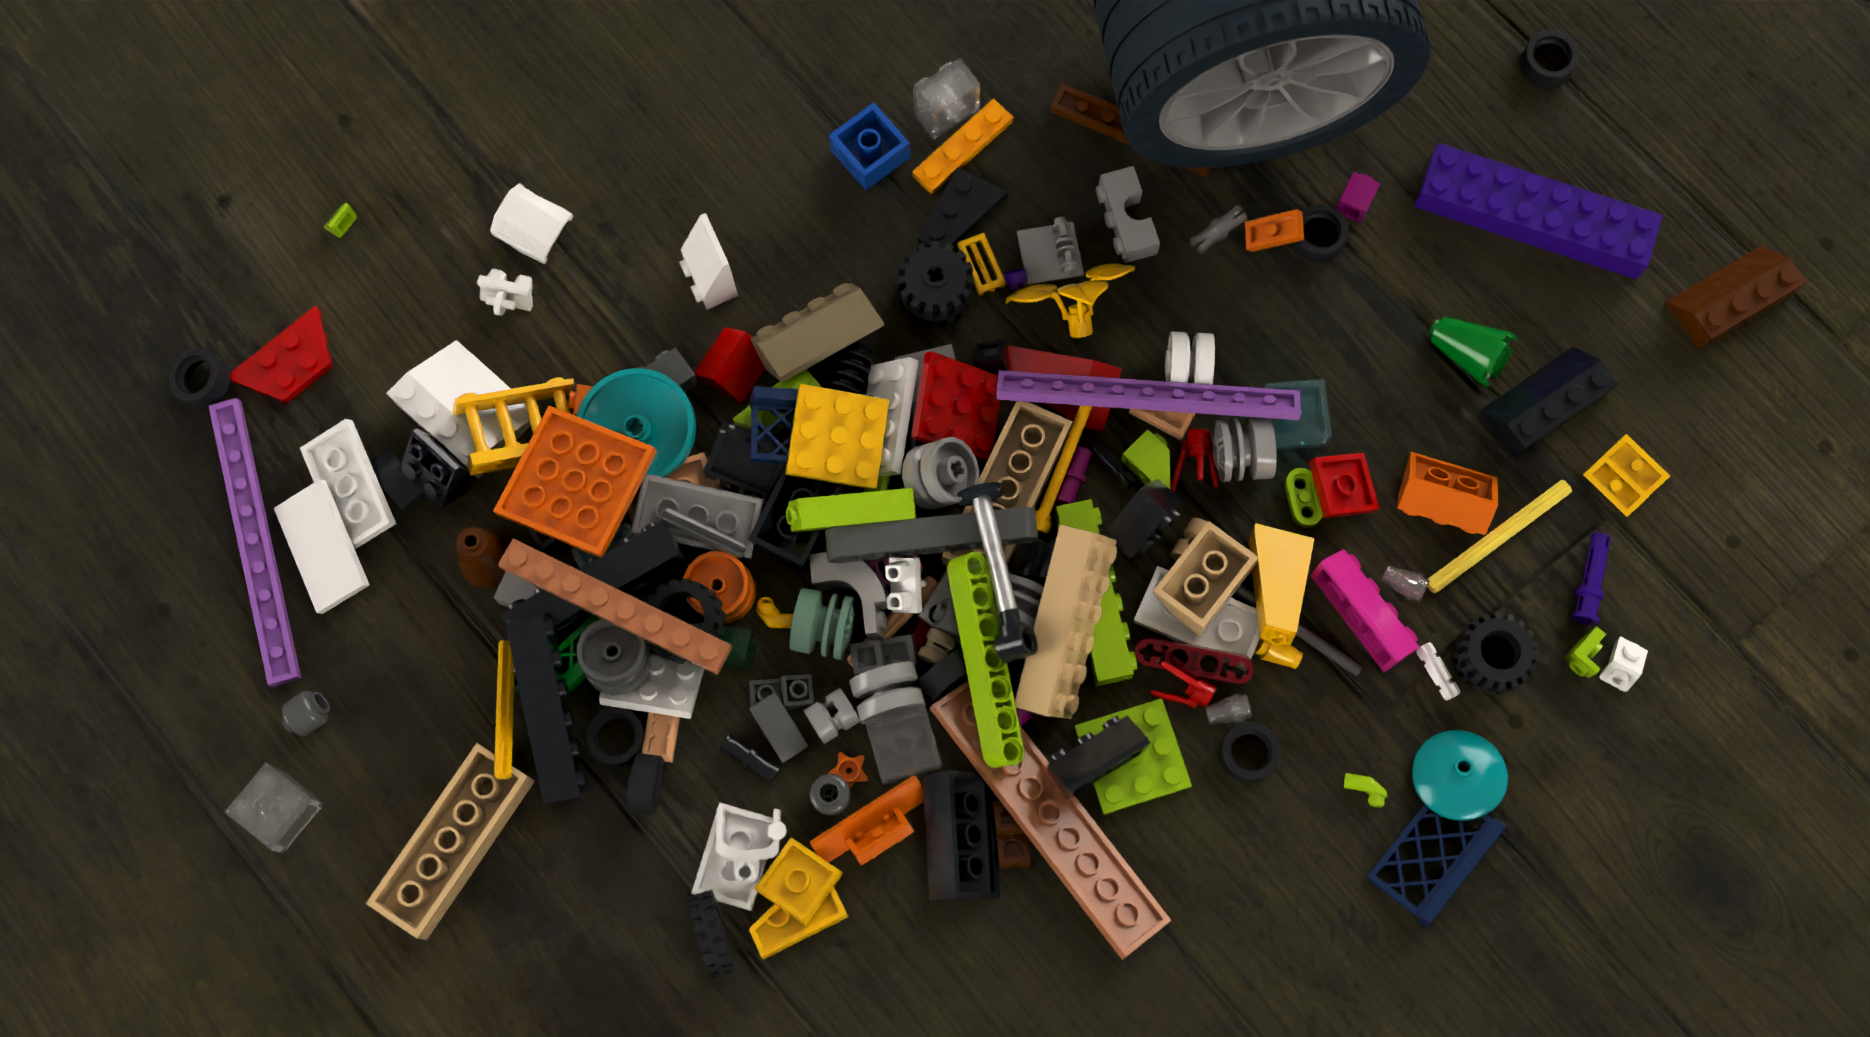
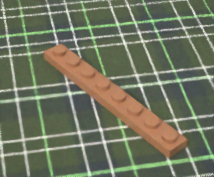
(615, 606)

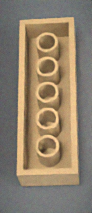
(1021, 462)
(1066, 622)
(449, 844)

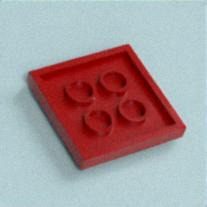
(957, 404)

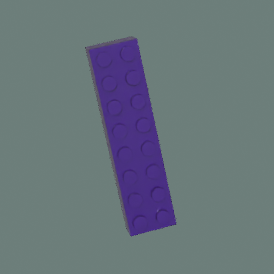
(1538, 211)

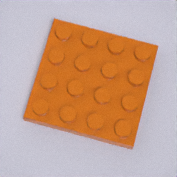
(575, 481)

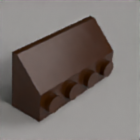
(1735, 295)

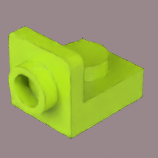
(1583, 651)

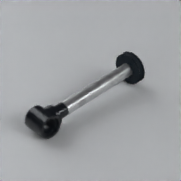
(1015, 637)

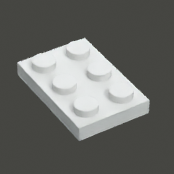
(666, 691)

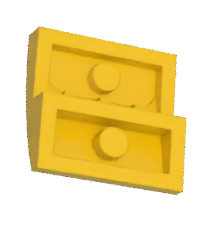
(1626, 475)

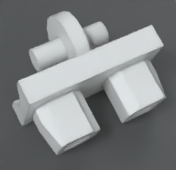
(505, 294)
(905, 585)

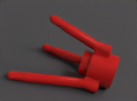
(1198, 446)
(1198, 687)

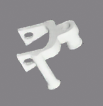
(749, 858)

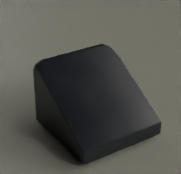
(992, 356)

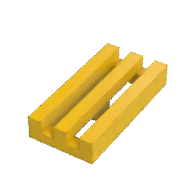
(990, 285)

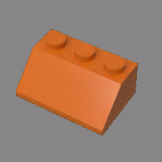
(1448, 494)

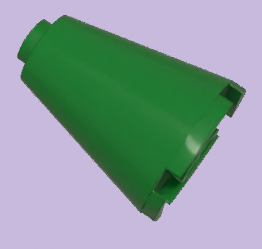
(1473, 347)

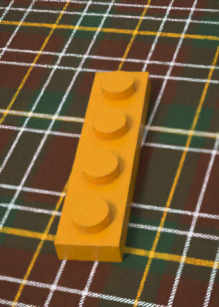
(962, 146)

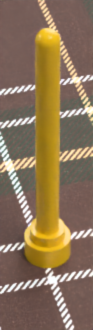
(1043, 514)

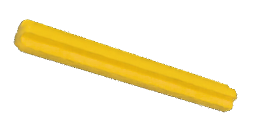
(504, 712)

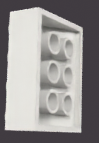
(430, 393)

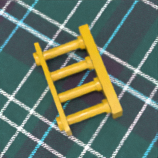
(487, 460)

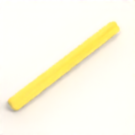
(1499, 536)

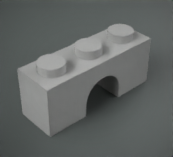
(1133, 237)

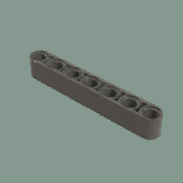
(925, 535)

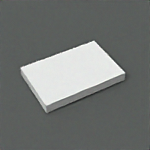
(741, 831)

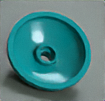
(1458, 793)

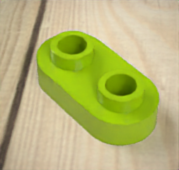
(1303, 498)

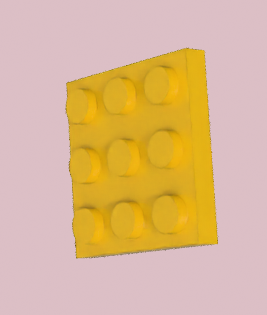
(837, 436)

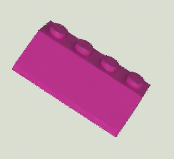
(1364, 609)

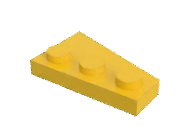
(780, 930)

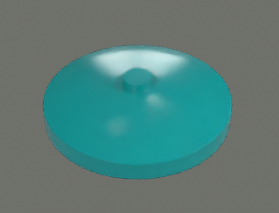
(648, 410)

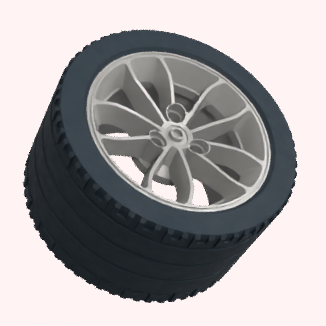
(1255, 75)

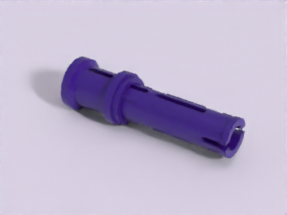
(1590, 591)

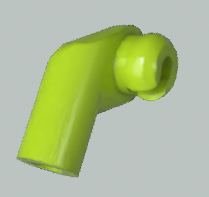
(1369, 785)

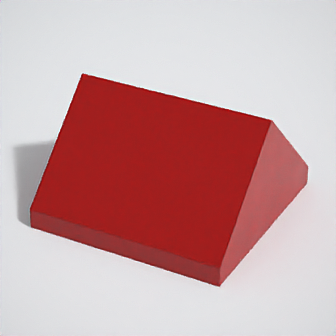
(731, 365)

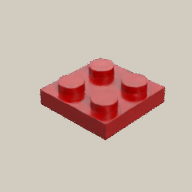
(1343, 485)

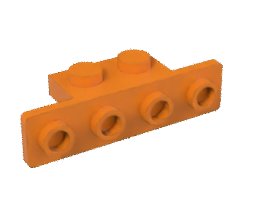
(873, 826)

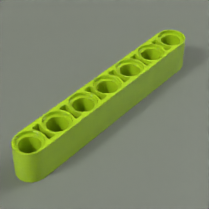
(986, 672)

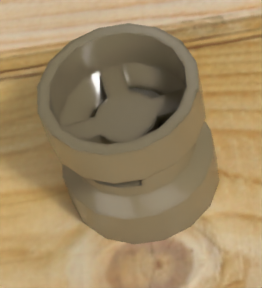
(937, 646)

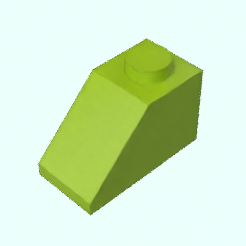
(1149, 458)

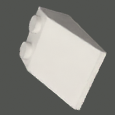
(707, 265)

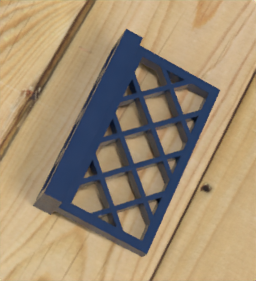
(773, 401)
(1452, 877)

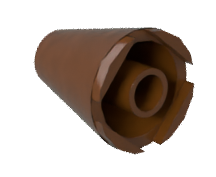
(479, 554)

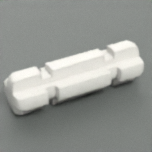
(1438, 671)

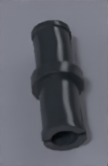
(750, 758)

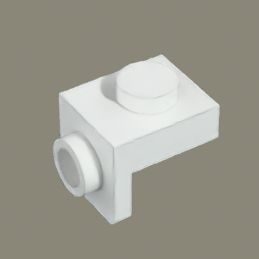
(1624, 664)

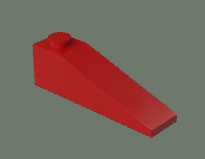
(1050, 363)

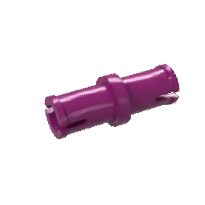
(1074, 476)

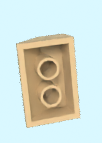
(1205, 578)

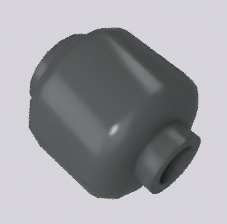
(305, 712)
(833, 784)

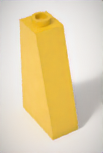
(1279, 580)

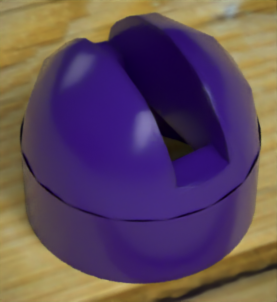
(1016, 277)

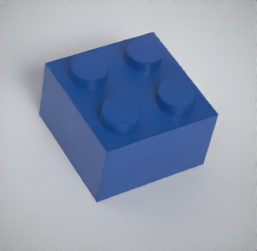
(869, 146)

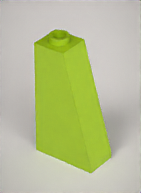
(850, 509)

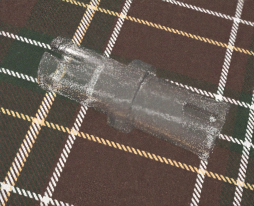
(1218, 229)

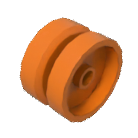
(738, 583)

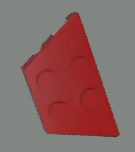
(288, 361)

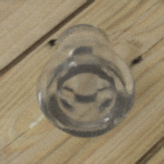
(1407, 583)
(1230, 710)

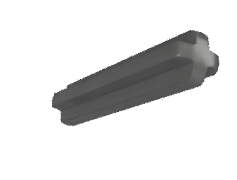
(703, 532)

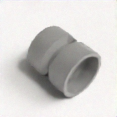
(826, 726)

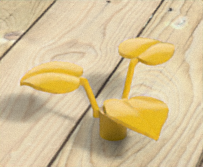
(1086, 292)

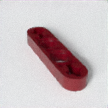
(1193, 664)

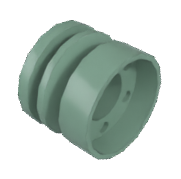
(821, 623)

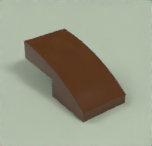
(1011, 839)

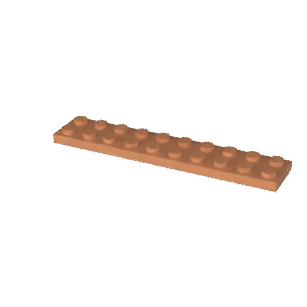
(1061, 833)

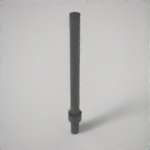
(1311, 638)

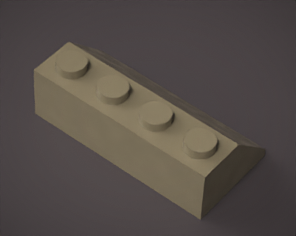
(816, 331)

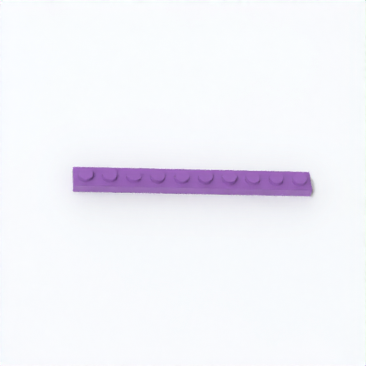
(1149, 395)
(254, 543)

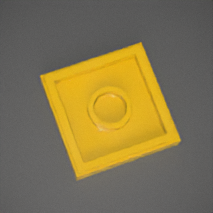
(798, 881)

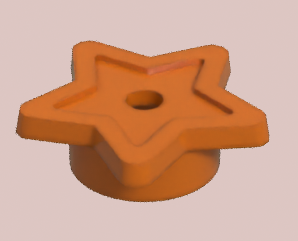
(855, 764)

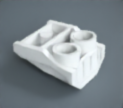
(529, 222)

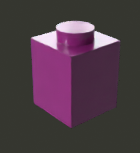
(1357, 196)

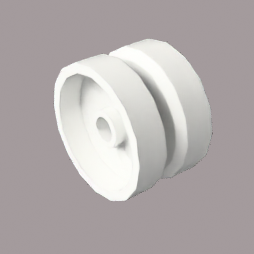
(1186, 364)

